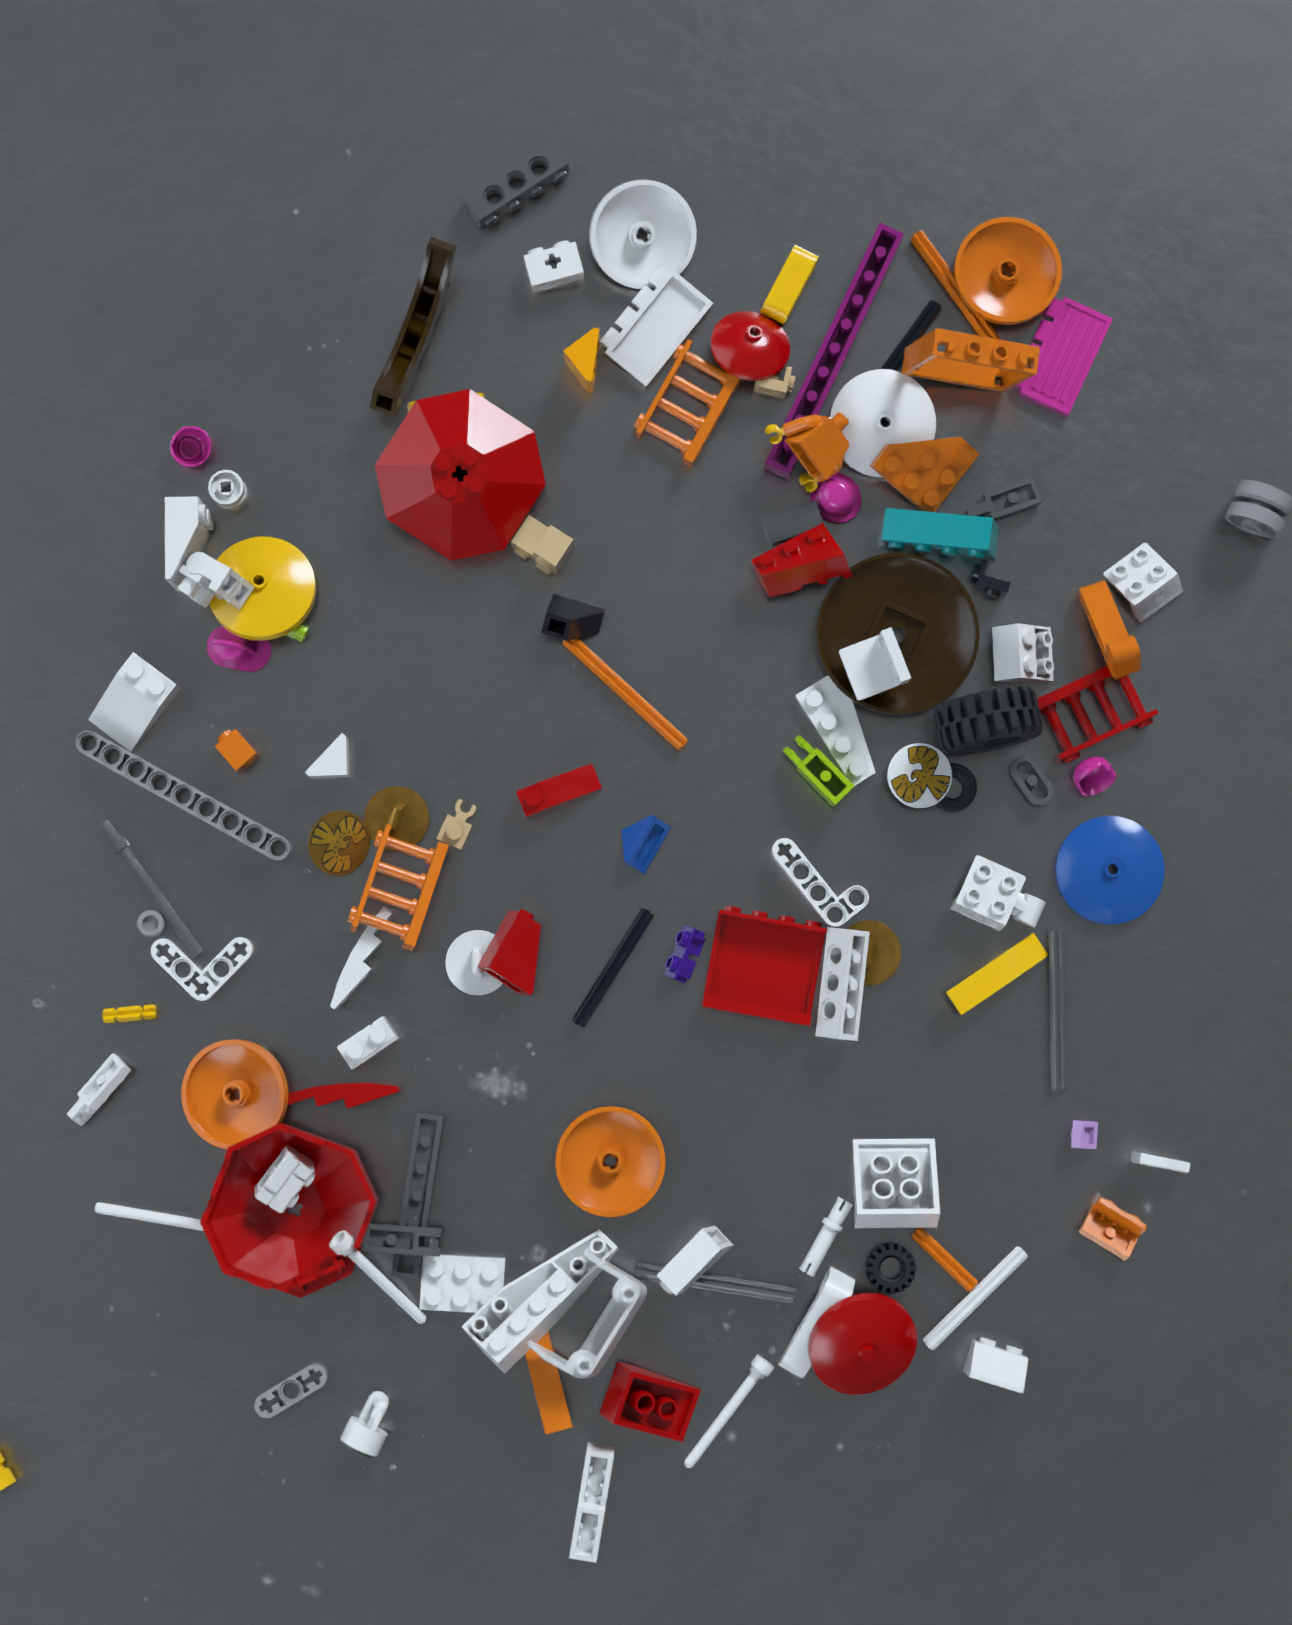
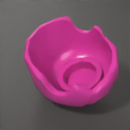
(190, 446)
(1093, 775)

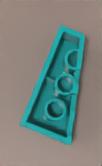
(940, 533)

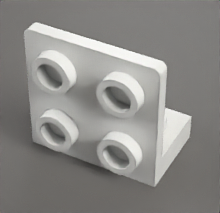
(1144, 581)
(875, 665)
(989, 893)

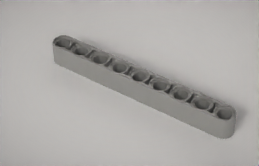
(172, 790)

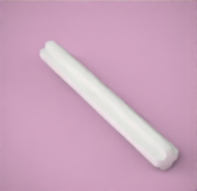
(975, 1298)

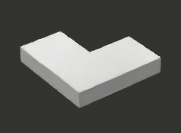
(1160, 1162)

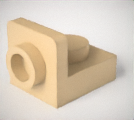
(776, 387)

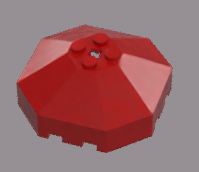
(493, 498)
(281, 1248)

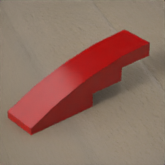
(352, 1093)

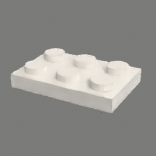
(459, 1282)

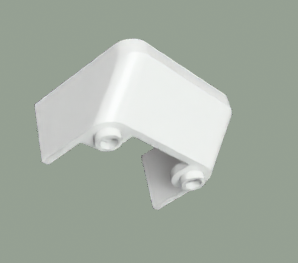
(626, 1301)

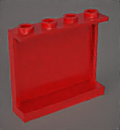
(764, 966)

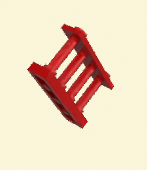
(1072, 694)

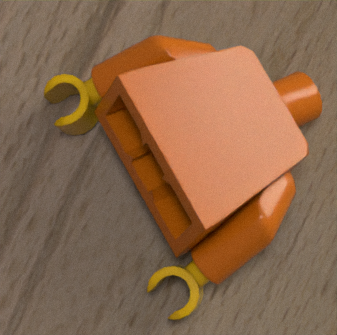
(816, 444)

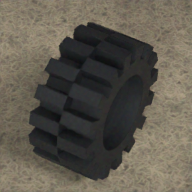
(891, 1251)

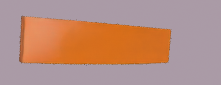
(548, 1390)

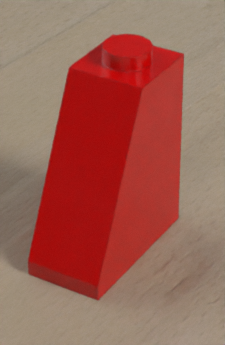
(514, 952)

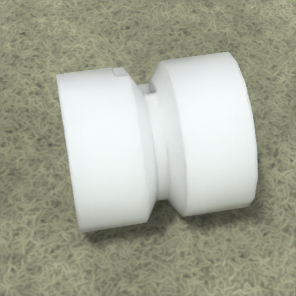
(228, 490)

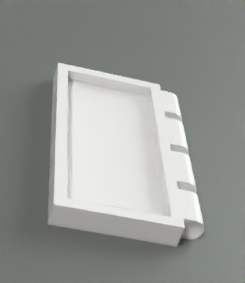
(657, 327)

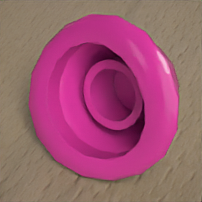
(838, 498)

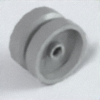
(1259, 509)

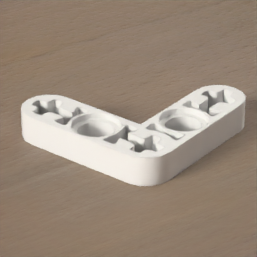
(207, 974)

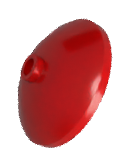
(749, 355)

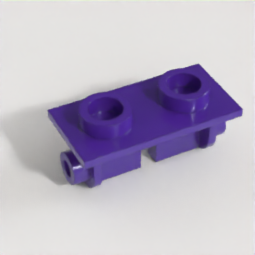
(687, 942)

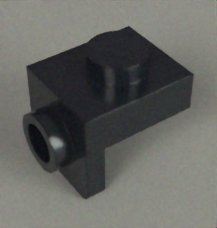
(992, 586)

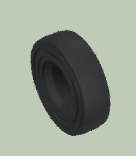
(969, 790)

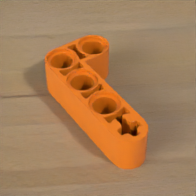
(1117, 647)

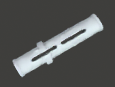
(828, 1232)

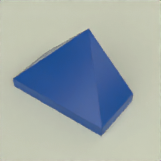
(643, 841)

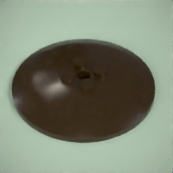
(923, 603)

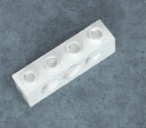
(842, 984)

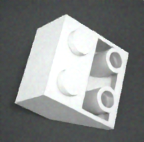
(1022, 653)

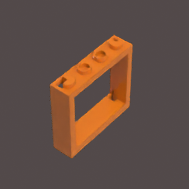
(970, 360)

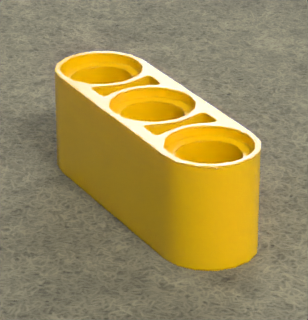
(789, 284)

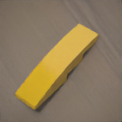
(997, 974)

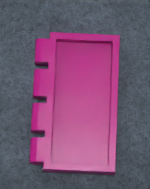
(1065, 353)

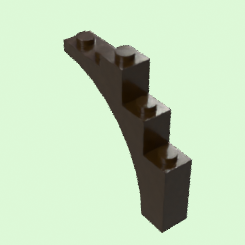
(416, 330)

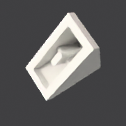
(333, 761)

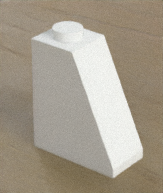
(694, 1260)

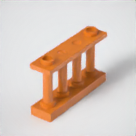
(703, 426)
(415, 907)

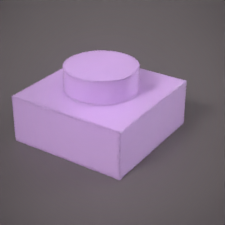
(1084, 1134)

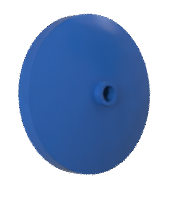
(1084, 873)

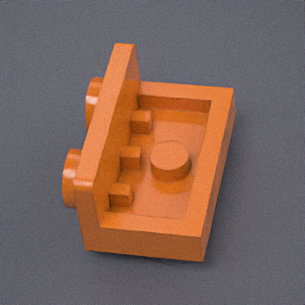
(1112, 1228)

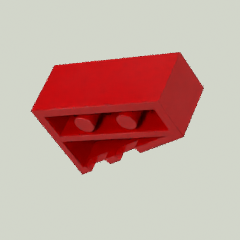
(801, 561)

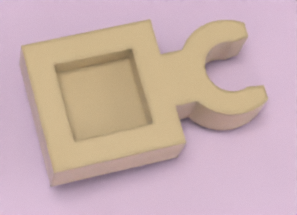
(455, 829)

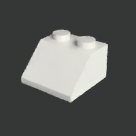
(996, 1365)

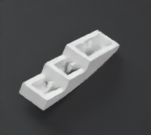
(355, 968)

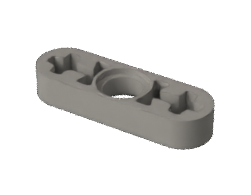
(269, 1394)

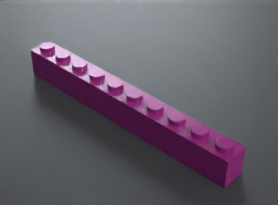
(838, 340)

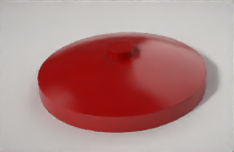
(862, 1344)

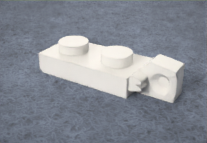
(98, 1089)

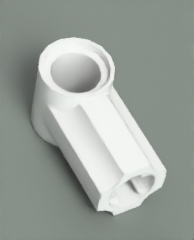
(1028, 909)

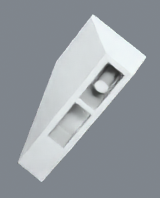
(536, 1301)

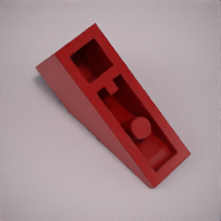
(558, 790)

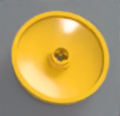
(280, 600)

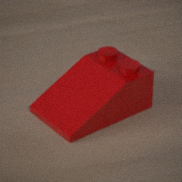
(649, 1402)

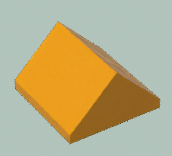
(582, 358)

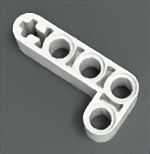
(814, 879)
(833, 1288)

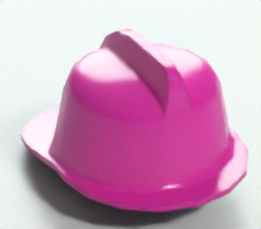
(236, 652)

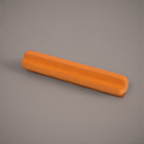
(944, 1259)

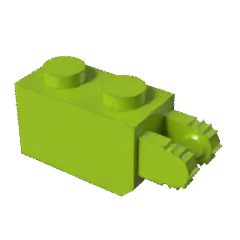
(820, 772)

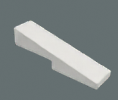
(592, 1502)

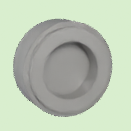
(151, 923)

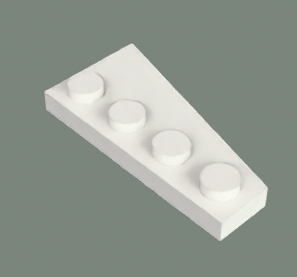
(838, 727)

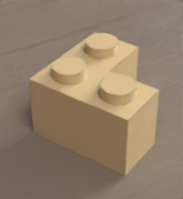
(543, 545)

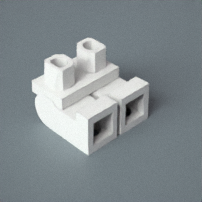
(210, 578)

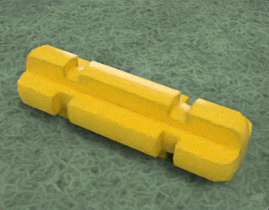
(130, 1013)

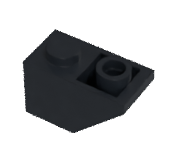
(571, 619)

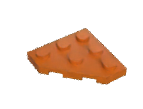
(925, 468)

